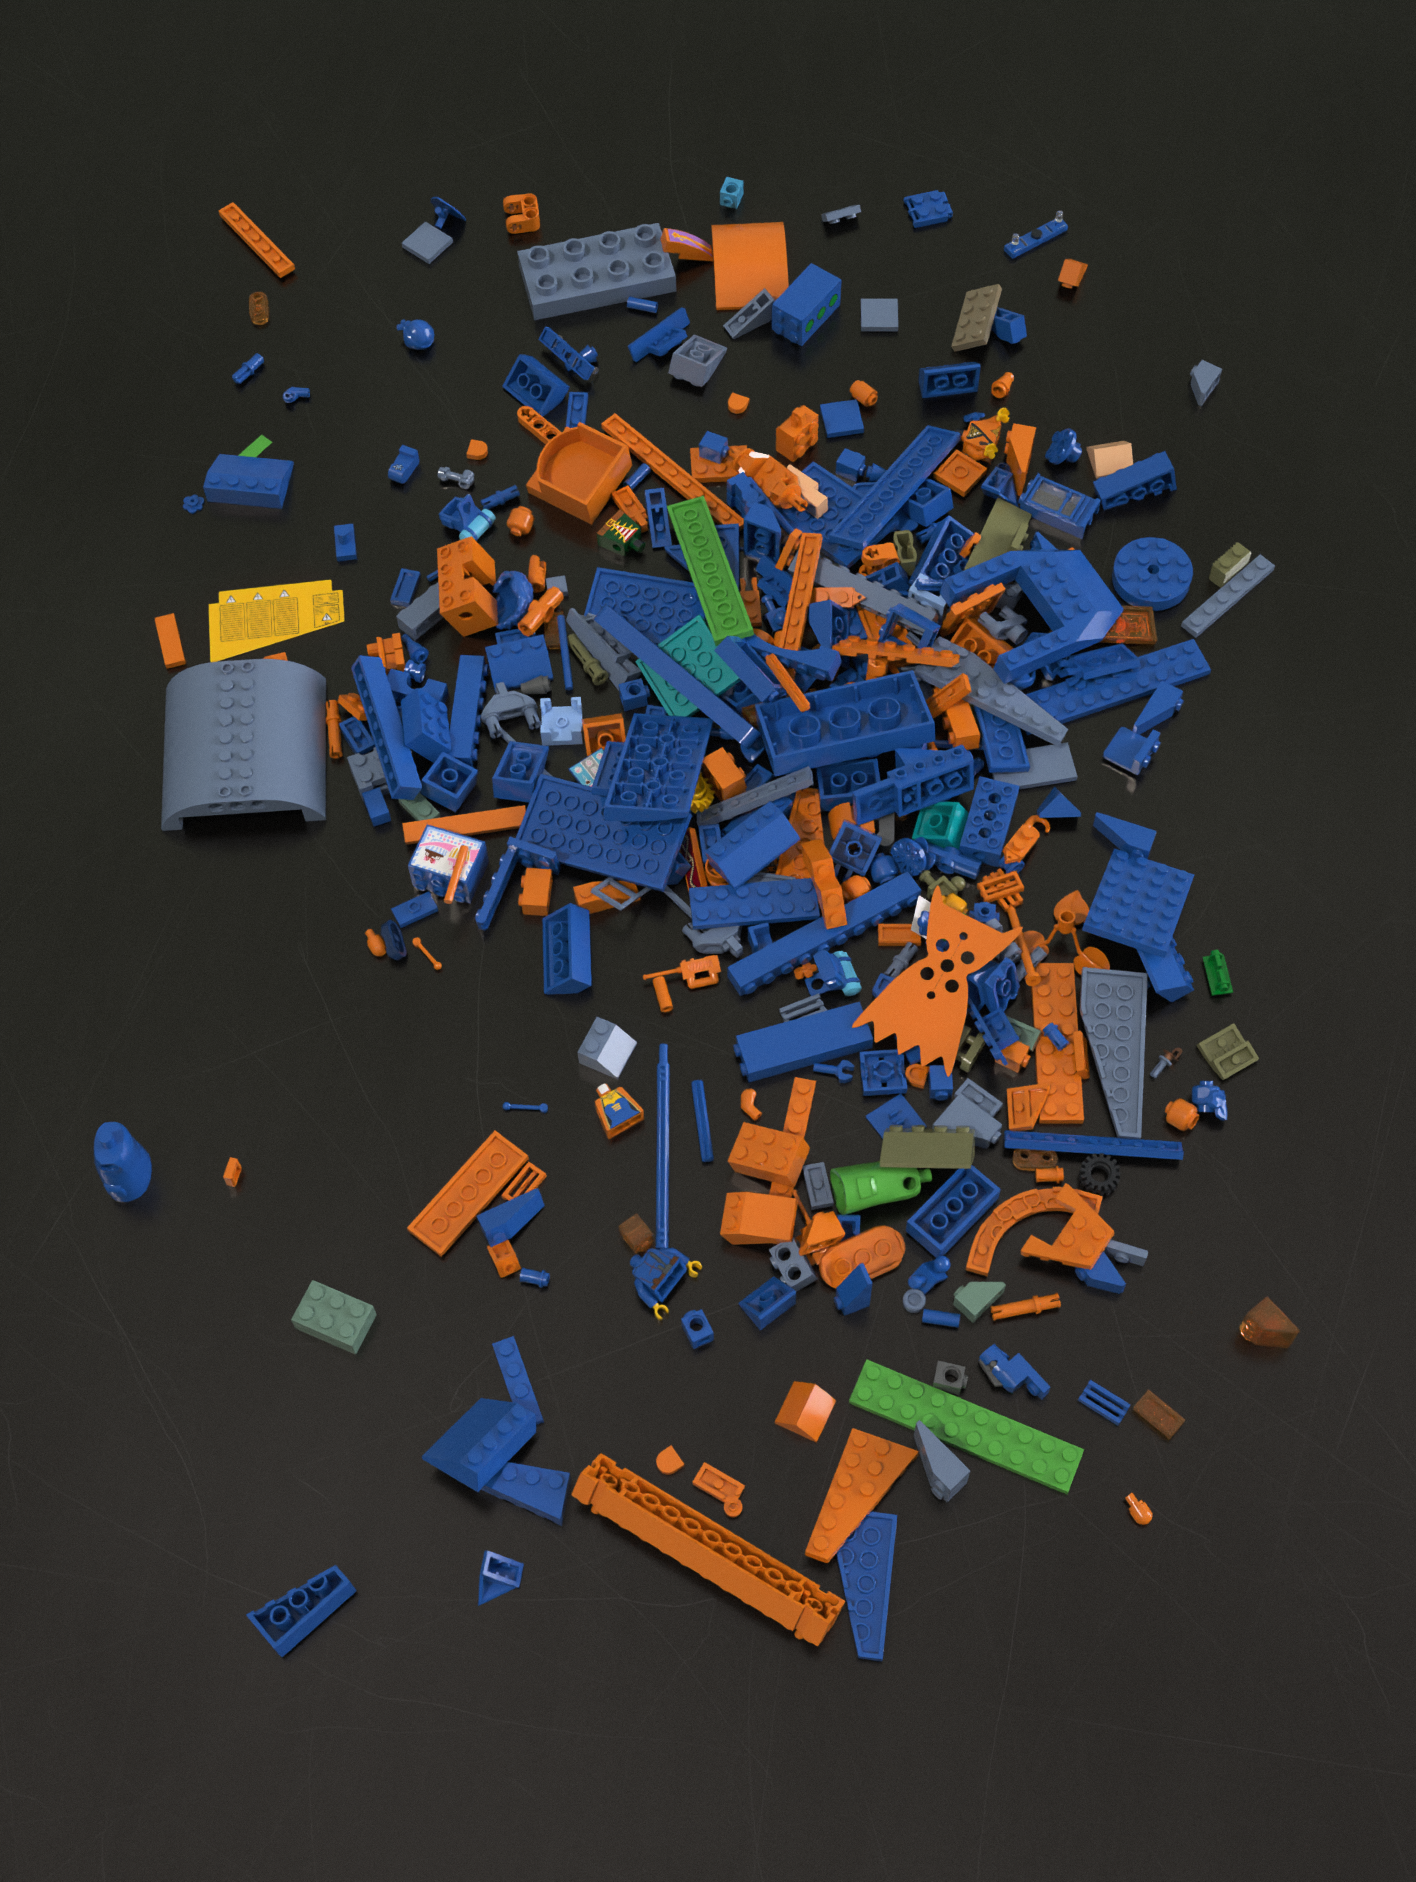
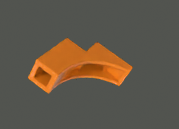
(827, 887)

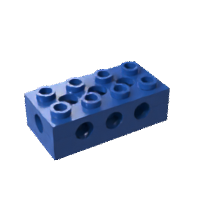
(989, 820)

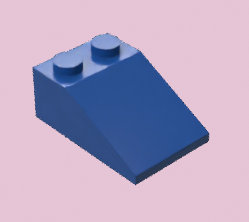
(928, 503)
(830, 624)
(519, 771)

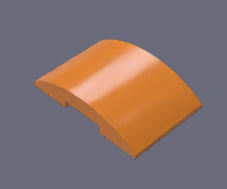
(747, 262)

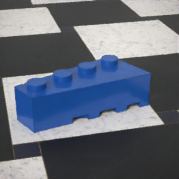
(532, 1488)

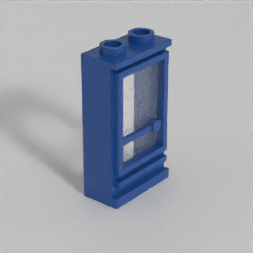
(1058, 505)

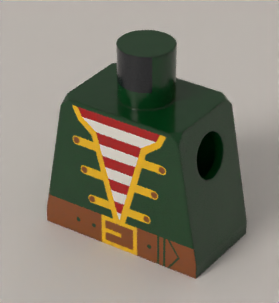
(621, 535)

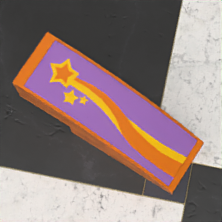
(686, 245)

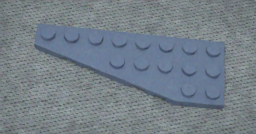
(992, 694)
(1115, 1026)

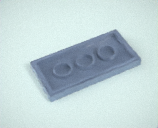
(1047, 767)

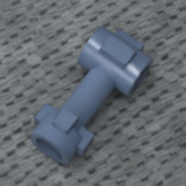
(465, 479)

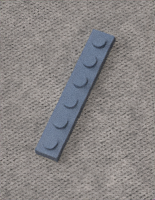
(1227, 596)
(756, 797)

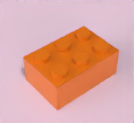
(769, 1154)

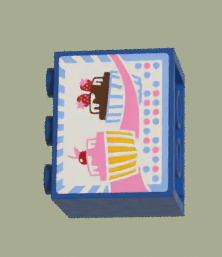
(435, 860)

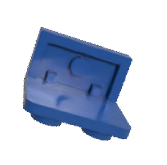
(1131, 749)

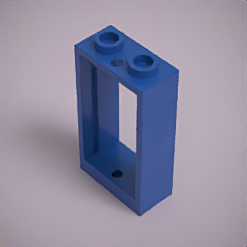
(750, 668)

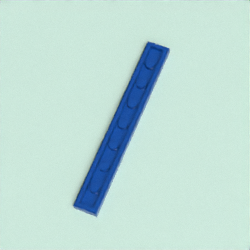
(1093, 1144)

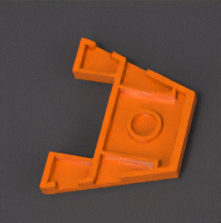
(1081, 1238)

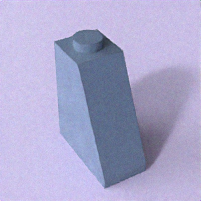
(965, 1113)

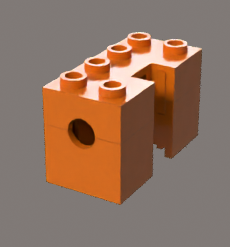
(461, 577)

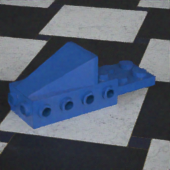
(917, 782)

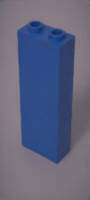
(802, 1042)

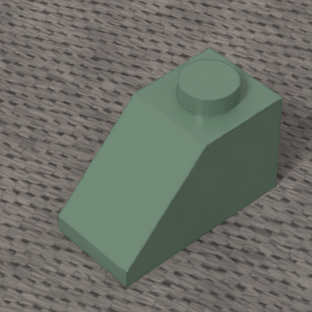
(977, 1298)

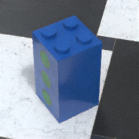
(806, 304)

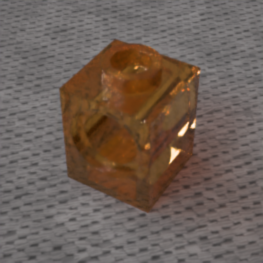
(636, 1234)

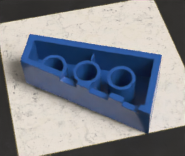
(1136, 481)
(300, 1611)

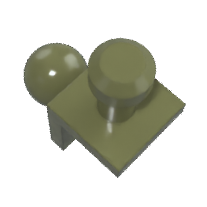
(946, 887)

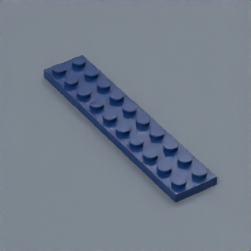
(894, 487)
(1171, 665)

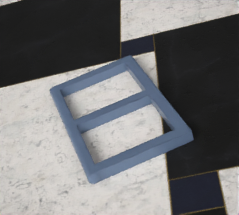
(596, 891)

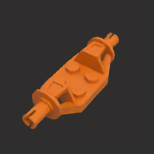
(771, 476)

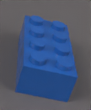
(952, 1210)

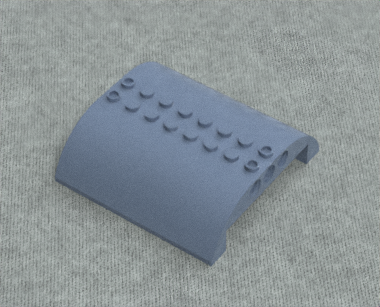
(244, 740)

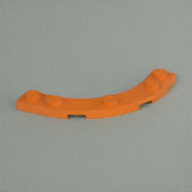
(1011, 1212)

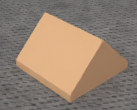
(1110, 457)

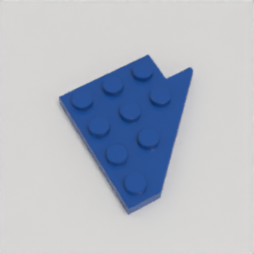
(730, 540)

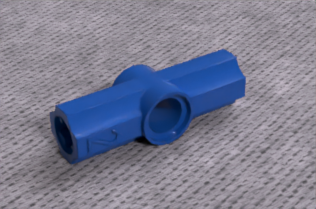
(951, 860)

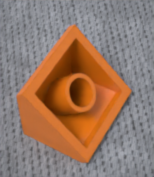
(806, 1410)

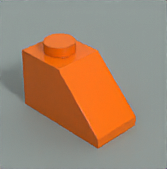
(1072, 273)
(821, 1233)

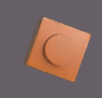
(1016, 1056)

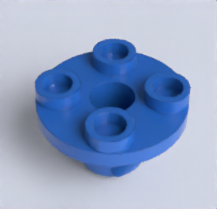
(1064, 447)

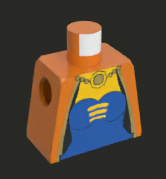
(617, 1110)

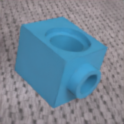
(731, 192)

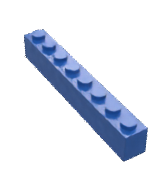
(386, 728)

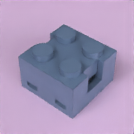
(368, 772)

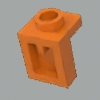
(504, 1258)

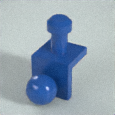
(774, 616)
(929, 1274)

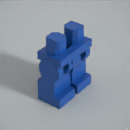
(742, 494)

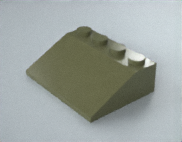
(928, 1147)

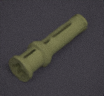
(590, 665)

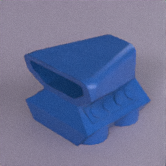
(993, 985)

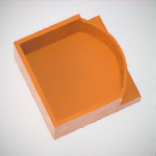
(580, 471)

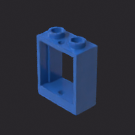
(930, 627)

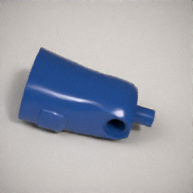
(121, 1162)

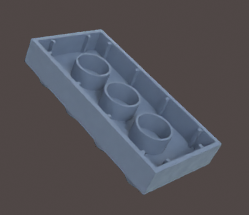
(596, 271)

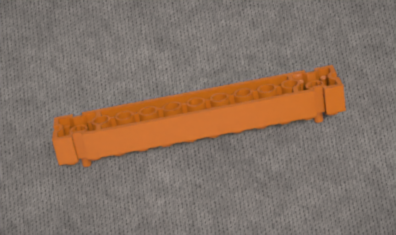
(708, 1549)

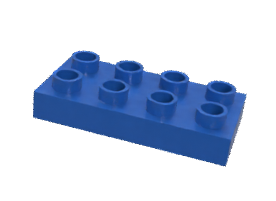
(845, 723)

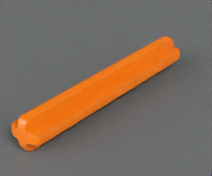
(787, 682)

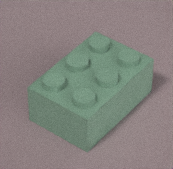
(334, 1317)

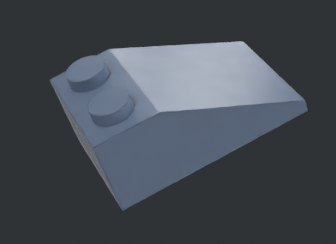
(696, 360)
(943, 1469)

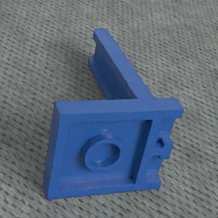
(518, 851)

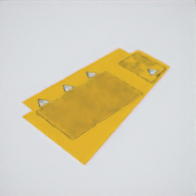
(270, 615)

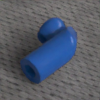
(294, 393)

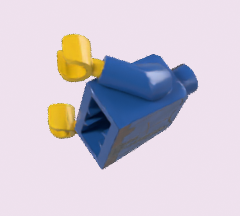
(658, 1274)

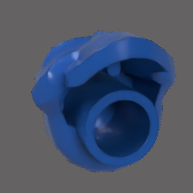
(1210, 1099)

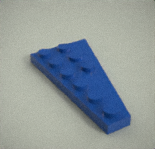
(866, 1578)

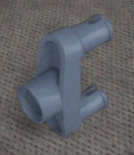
(1010, 629)

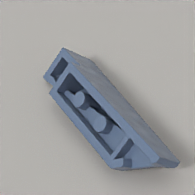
(604, 647)

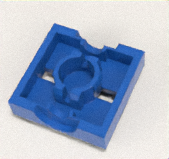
(883, 1071)

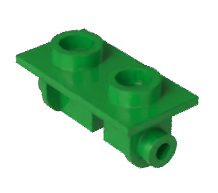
(1217, 973)

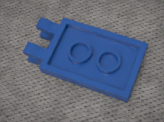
(1097, 663)

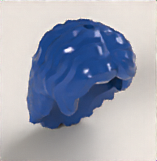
(512, 598)

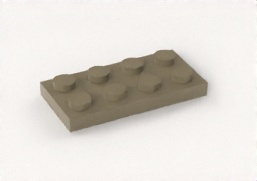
(976, 317)

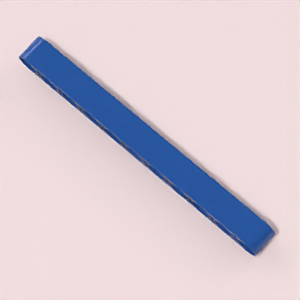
(677, 676)

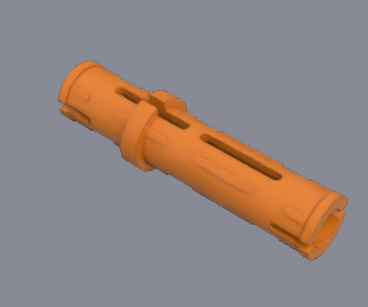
(334, 733)
(1035, 1305)

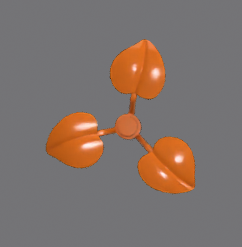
(1070, 912)

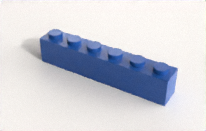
(467, 708)

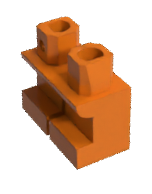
(390, 652)

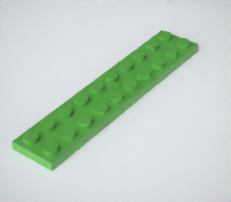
(709, 570)
(967, 1426)

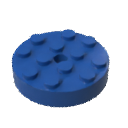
(1168, 578)

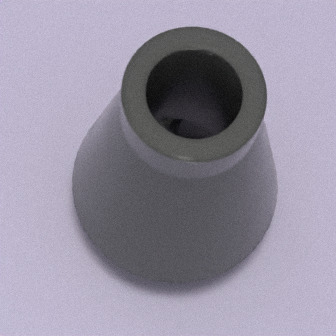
(537, 685)

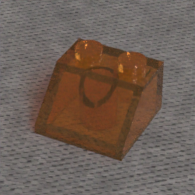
(1268, 1326)

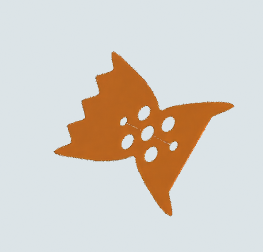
(939, 1021)

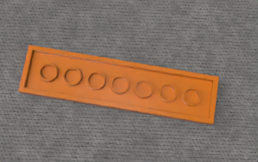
(1056, 1002)

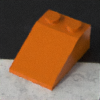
(1019, 453)
(758, 1218)

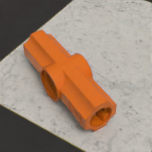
(540, 611)

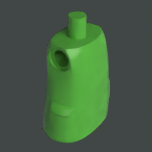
(871, 1185)

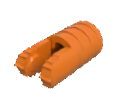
(537, 573)

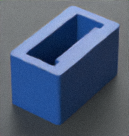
(376, 806)

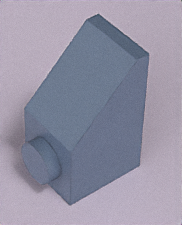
(1204, 380)

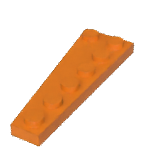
(855, 646)

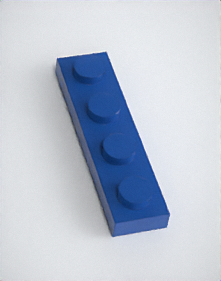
(516, 1375)

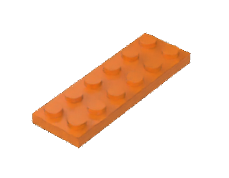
(467, 1193)

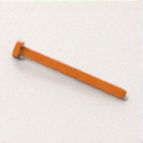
(1032, 977)

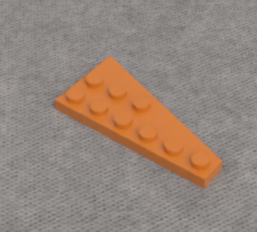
(807, 823)
(859, 1484)

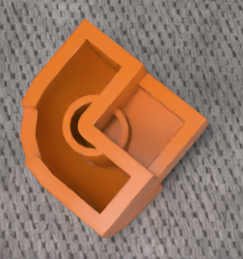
(846, 812)

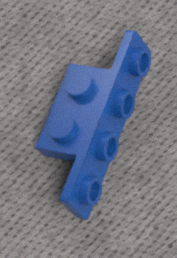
(661, 337)
(775, 581)
(997, 1030)

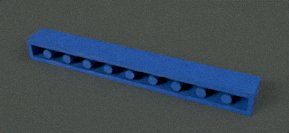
(803, 943)

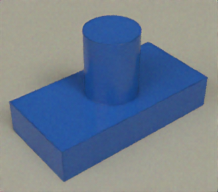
(345, 542)

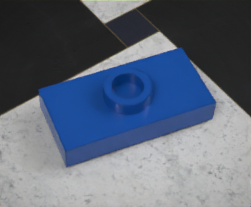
(414, 909)

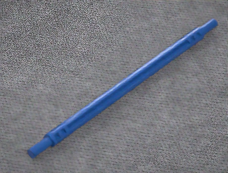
(662, 1165)

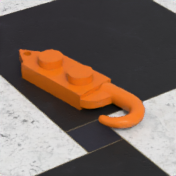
(843, 596)
(1023, 840)

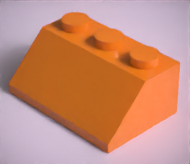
(978, 640)

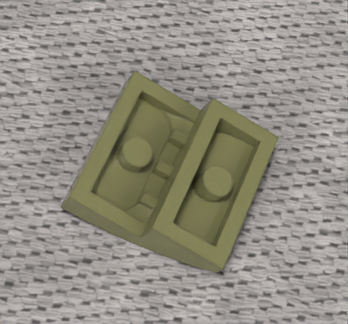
(1227, 1052)

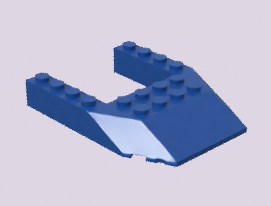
(1063, 592)

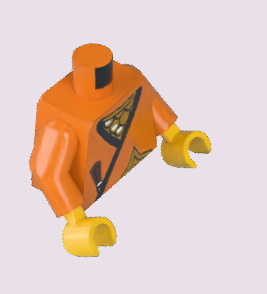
(983, 436)

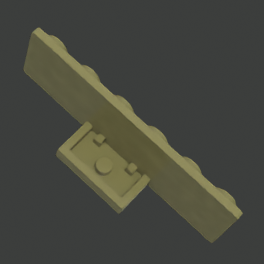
(1001, 533)

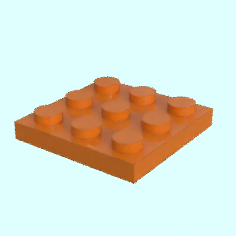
(972, 608)

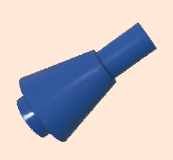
(588, 353)
(874, 472)
(416, 651)

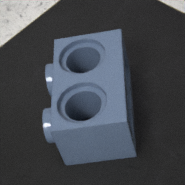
(793, 1264)

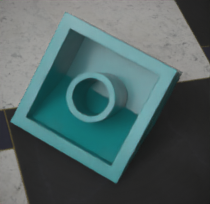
(942, 824)

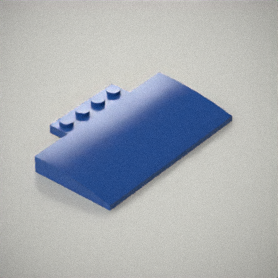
(654, 769)

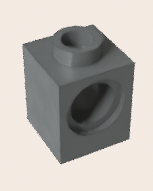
(944, 1369)

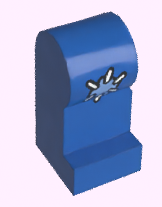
(404, 464)

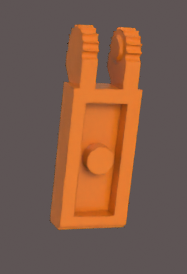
(751, 602)

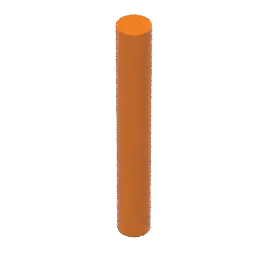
(456, 874)

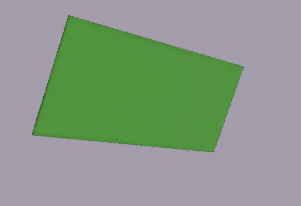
(256, 447)

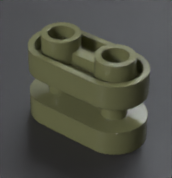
(977, 1044)

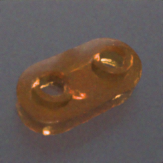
(258, 308)
(1034, 1159)

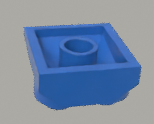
(739, 697)

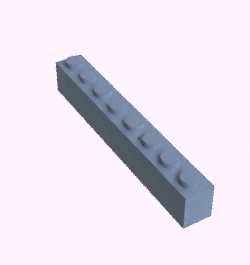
(877, 599)

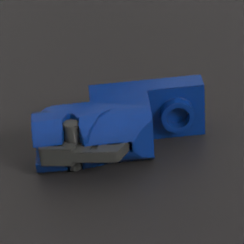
(1012, 1373)

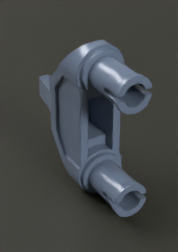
(506, 706)
(716, 940)

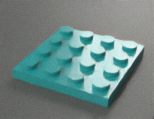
(694, 650)

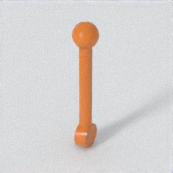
(417, 943)

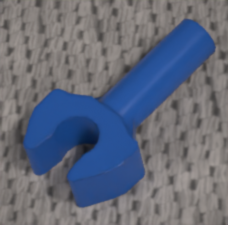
(836, 1070)

